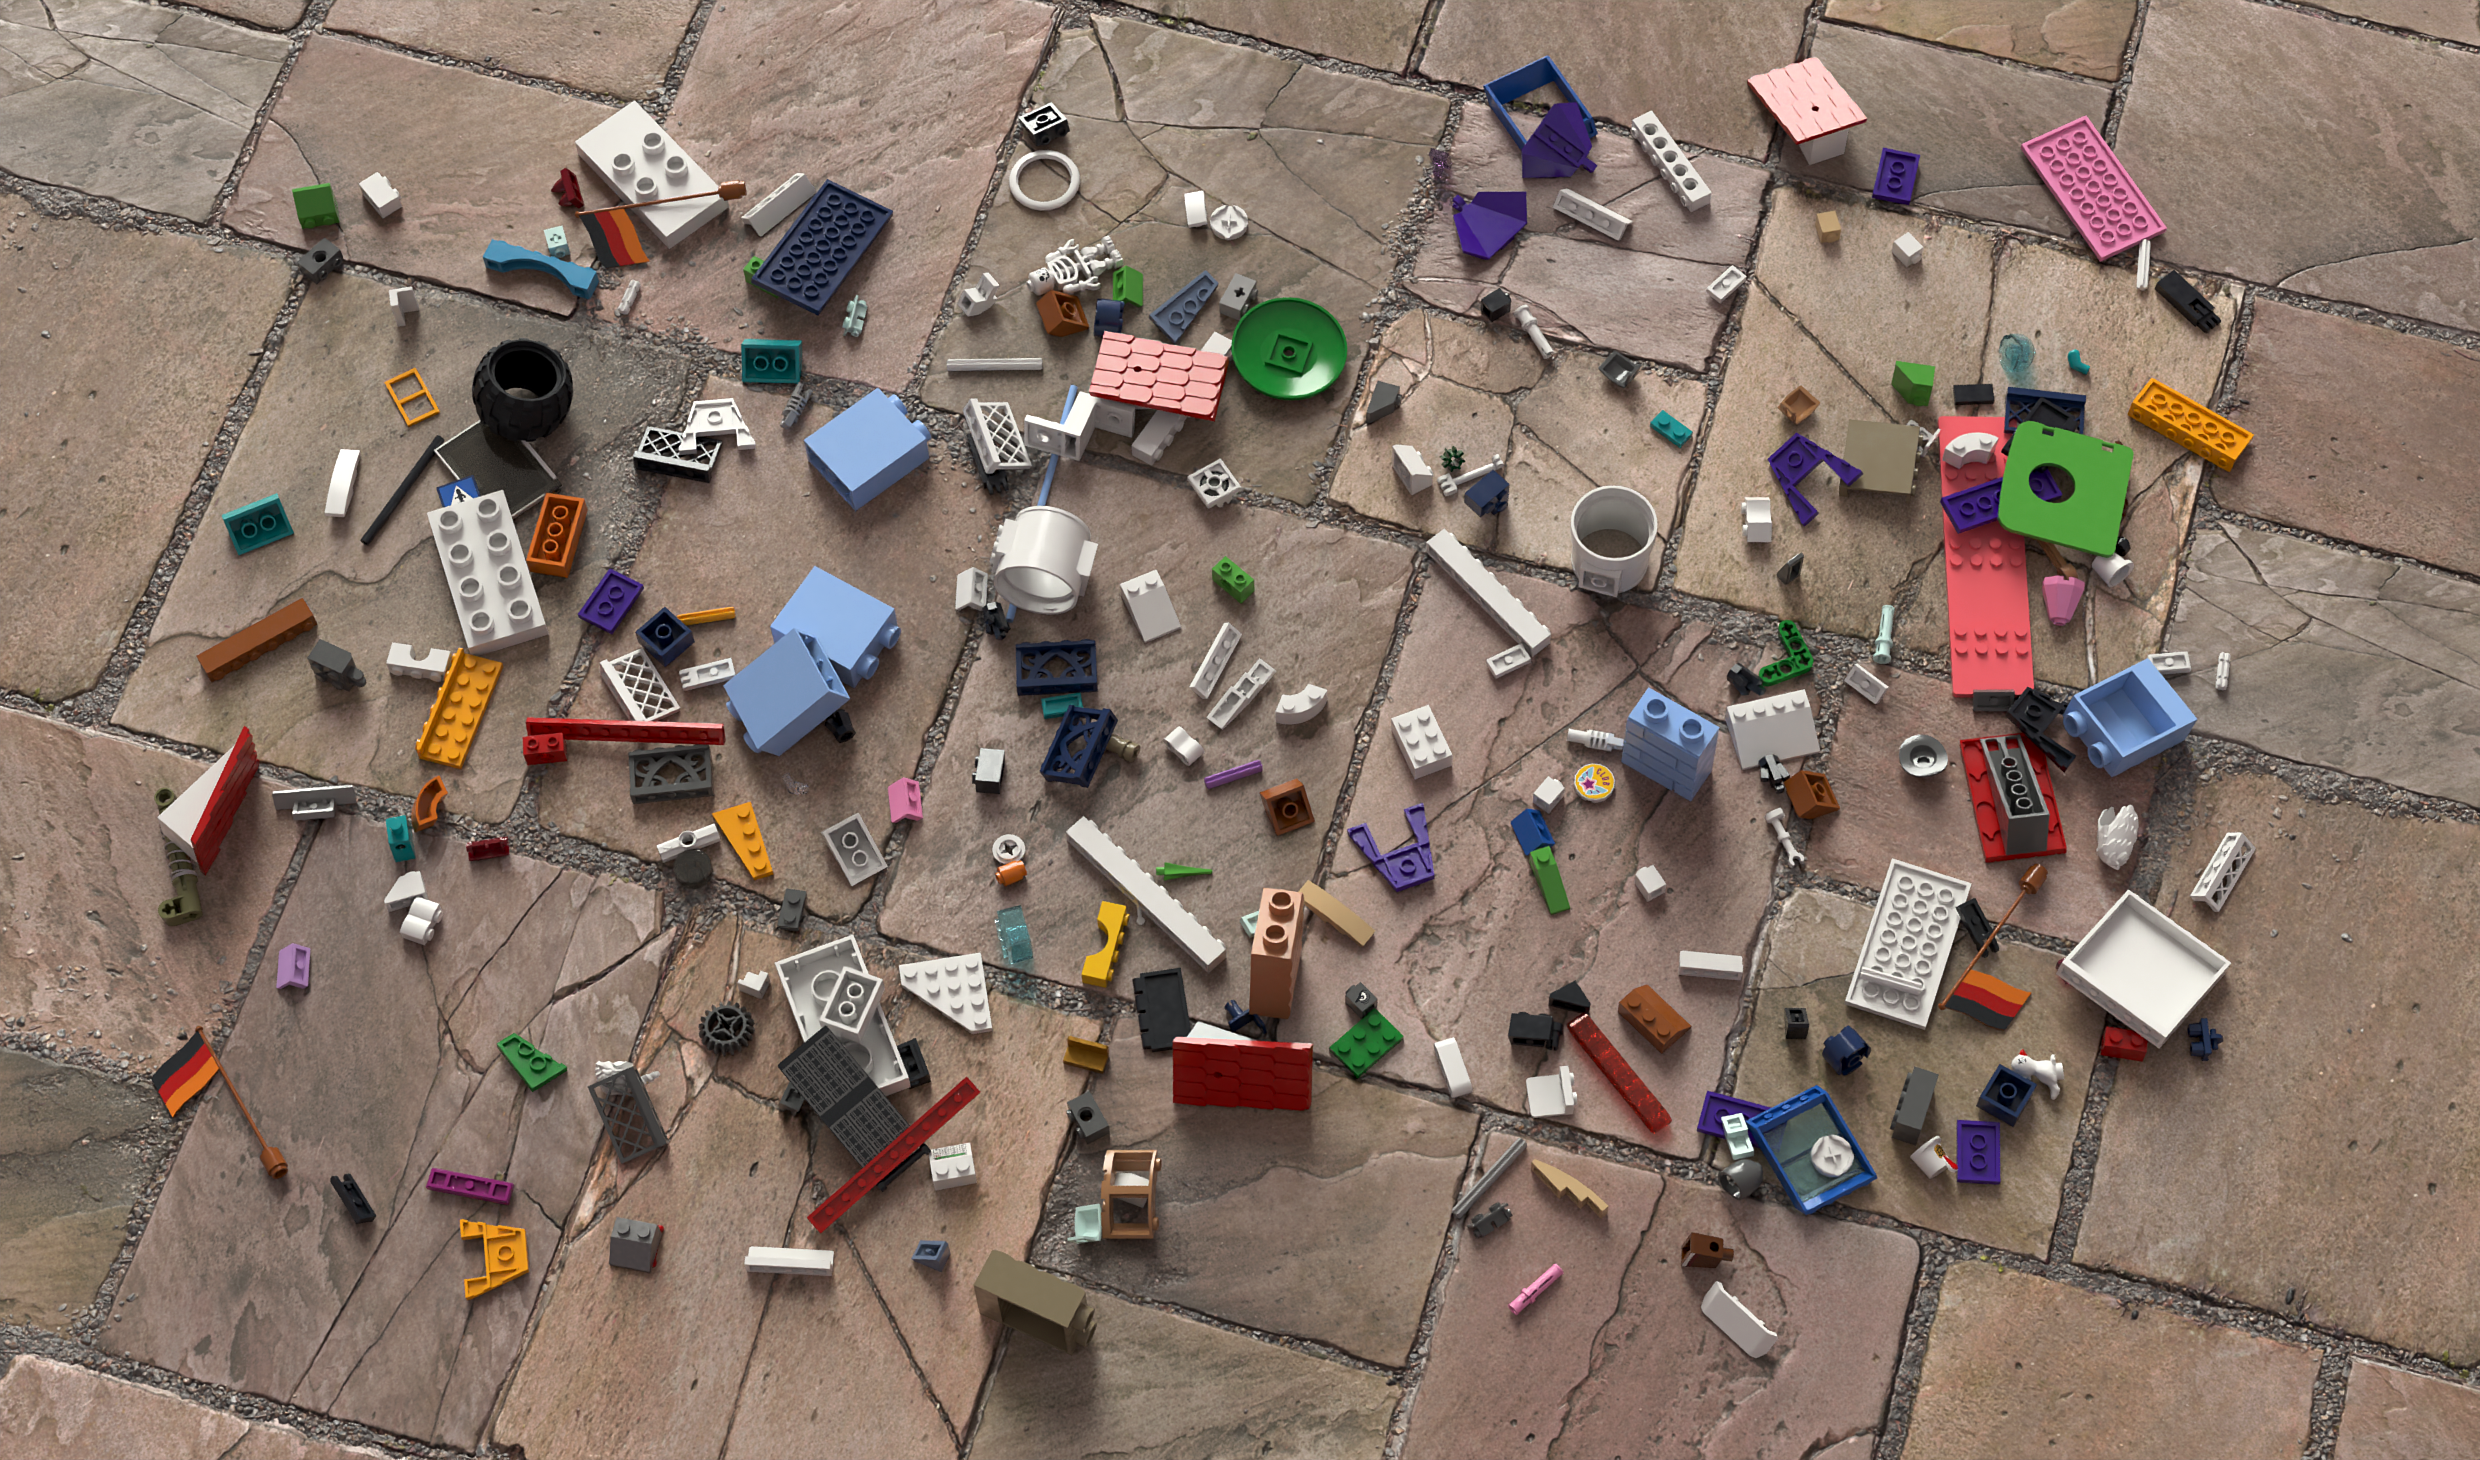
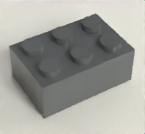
(1913, 1105)

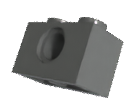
(322, 251)
(1086, 1106)

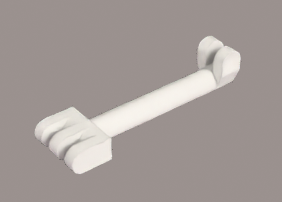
(1449, 484)

